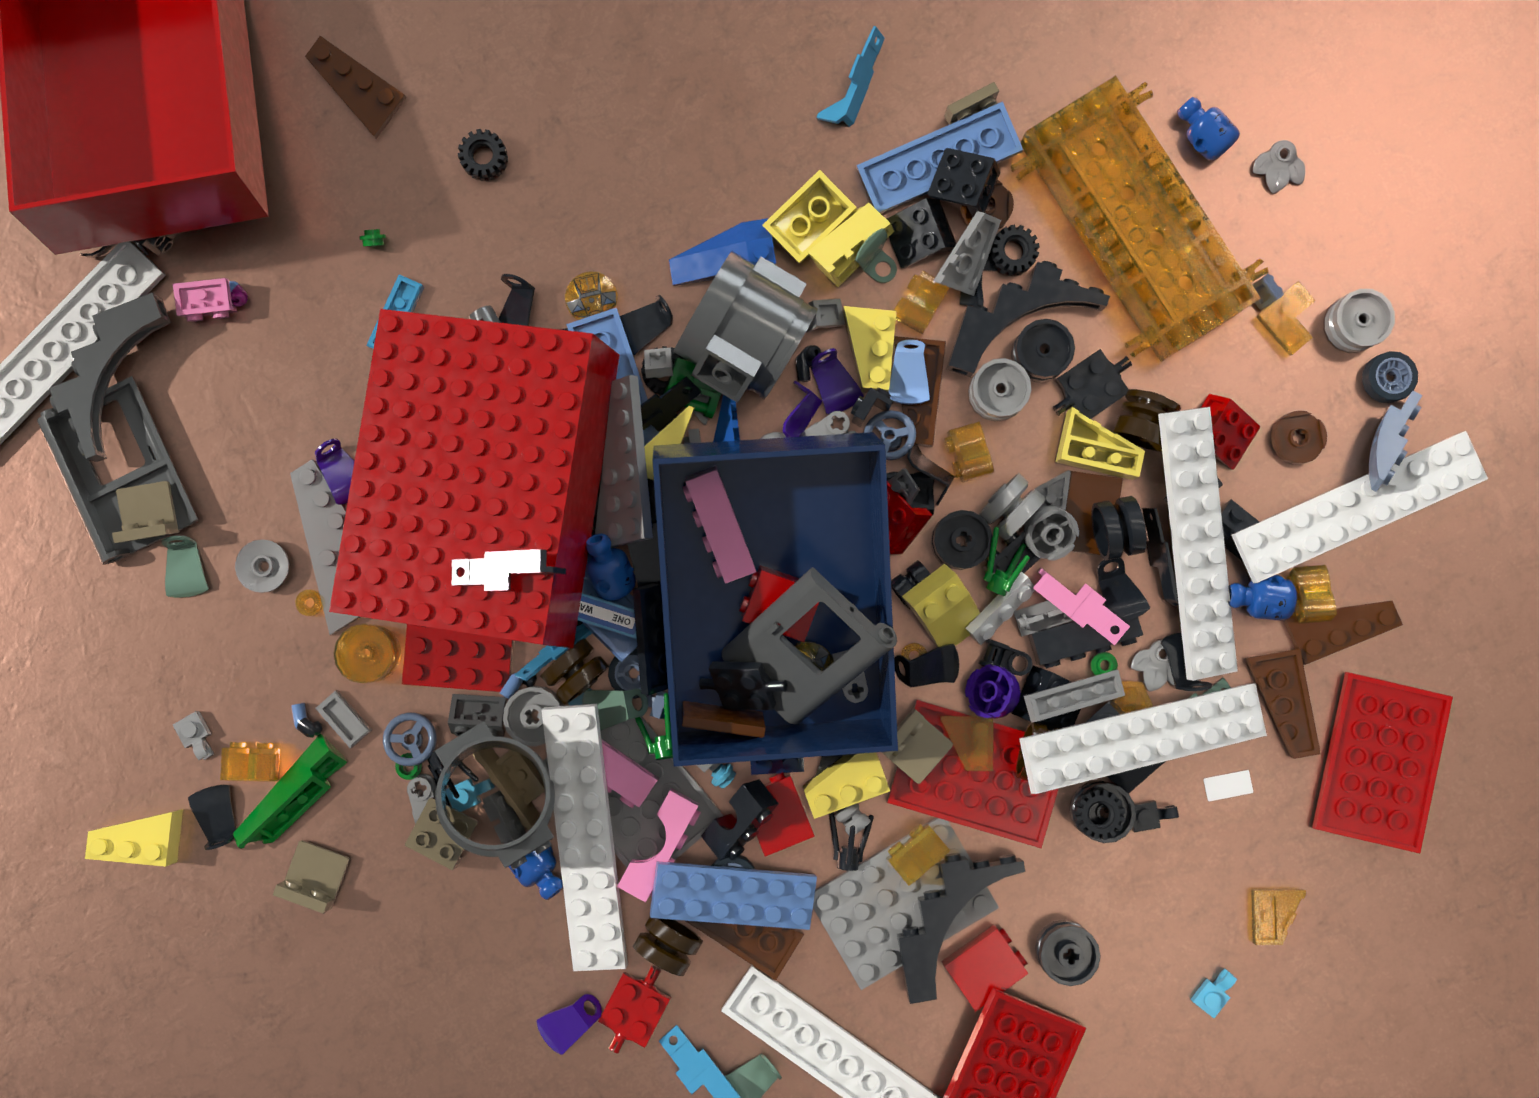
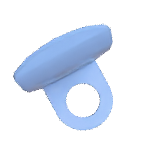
(909, 374)

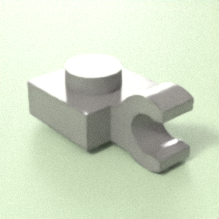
(192, 732)

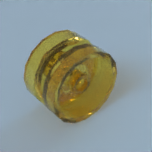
(355, 663)

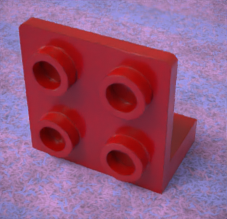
(1231, 429)
(903, 521)

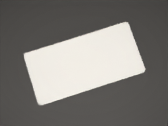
(1228, 785)

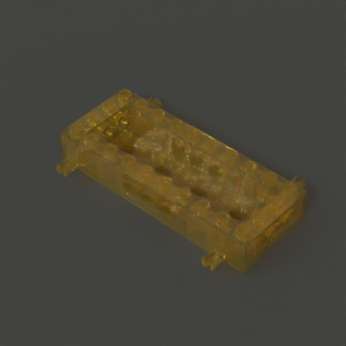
(1120, 229)

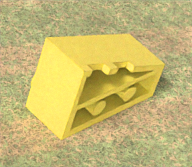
(838, 250)
(871, 344)
(1096, 449)
(846, 783)
(139, 841)

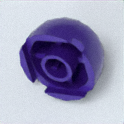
(992, 692)

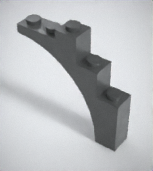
(96, 363)

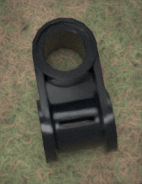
(1004, 657)

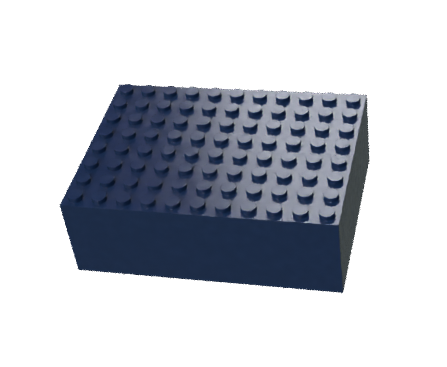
(798, 509)

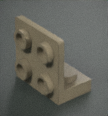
(972, 103)
(146, 512)
(918, 746)
(432, 840)
(313, 877)

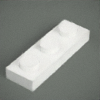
(1000, 609)

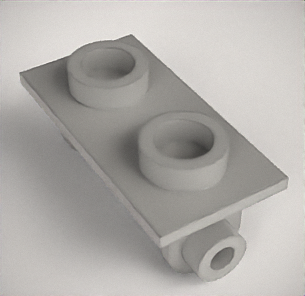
(1039, 617)
(510, 825)

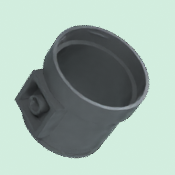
(746, 327)
(510, 853)

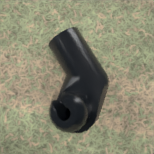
(804, 361)

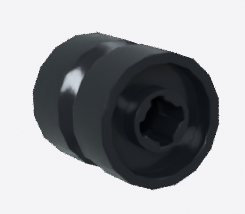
(903, 583)

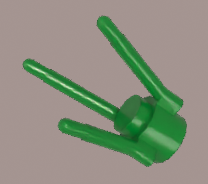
(1002, 581)
(663, 744)

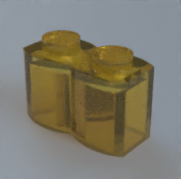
(921, 303)
(970, 452)
(1314, 594)
(250, 763)
(917, 853)

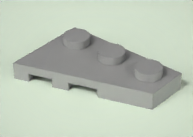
(969, 256)

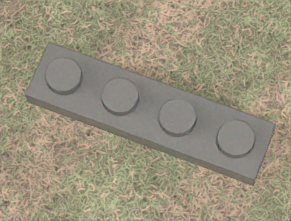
(1074, 696)

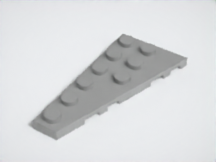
(624, 491)
(323, 532)

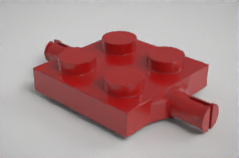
(634, 1009)

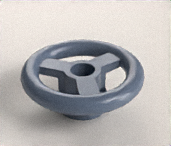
(895, 443)
(418, 758)

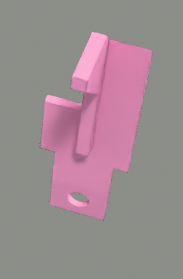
(1083, 608)

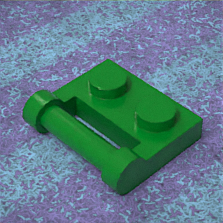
(685, 368)

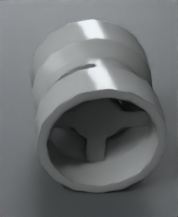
(852, 816)

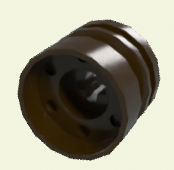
(1143, 425)

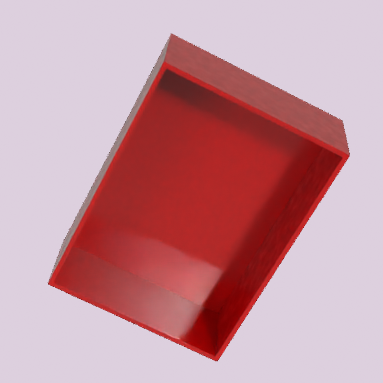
(128, 119)
(468, 450)

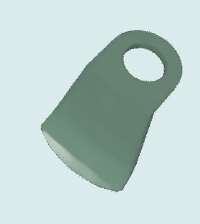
(871, 254)
(183, 568)
(614, 705)
(754, 1077)

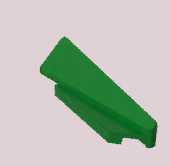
(292, 794)

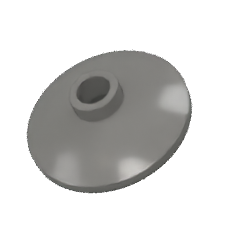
(249, 566)

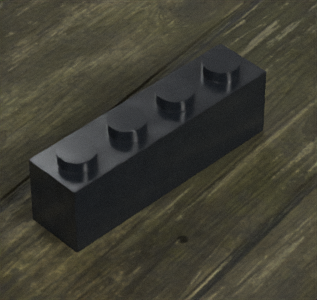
(1073, 641)

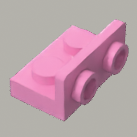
(203, 298)

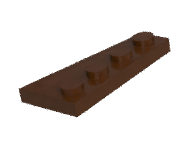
(361, 90)
(925, 414)
(1346, 629)
(1287, 696)
(759, 945)

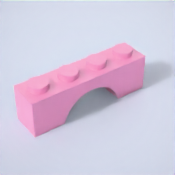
(675, 814)

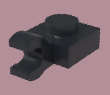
(1149, 815)

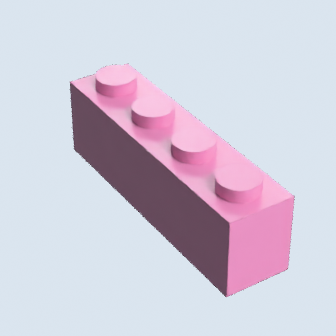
(720, 525)
(627, 776)

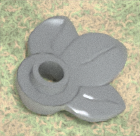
(1280, 170)
(1155, 669)

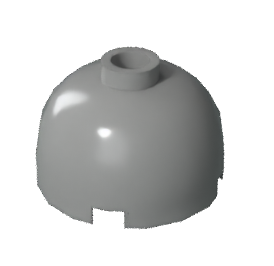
(1051, 532)

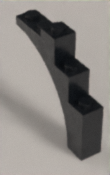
(1011, 304)
(960, 883)

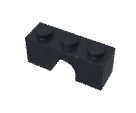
(753, 808)

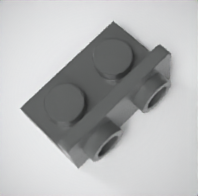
(471, 710)

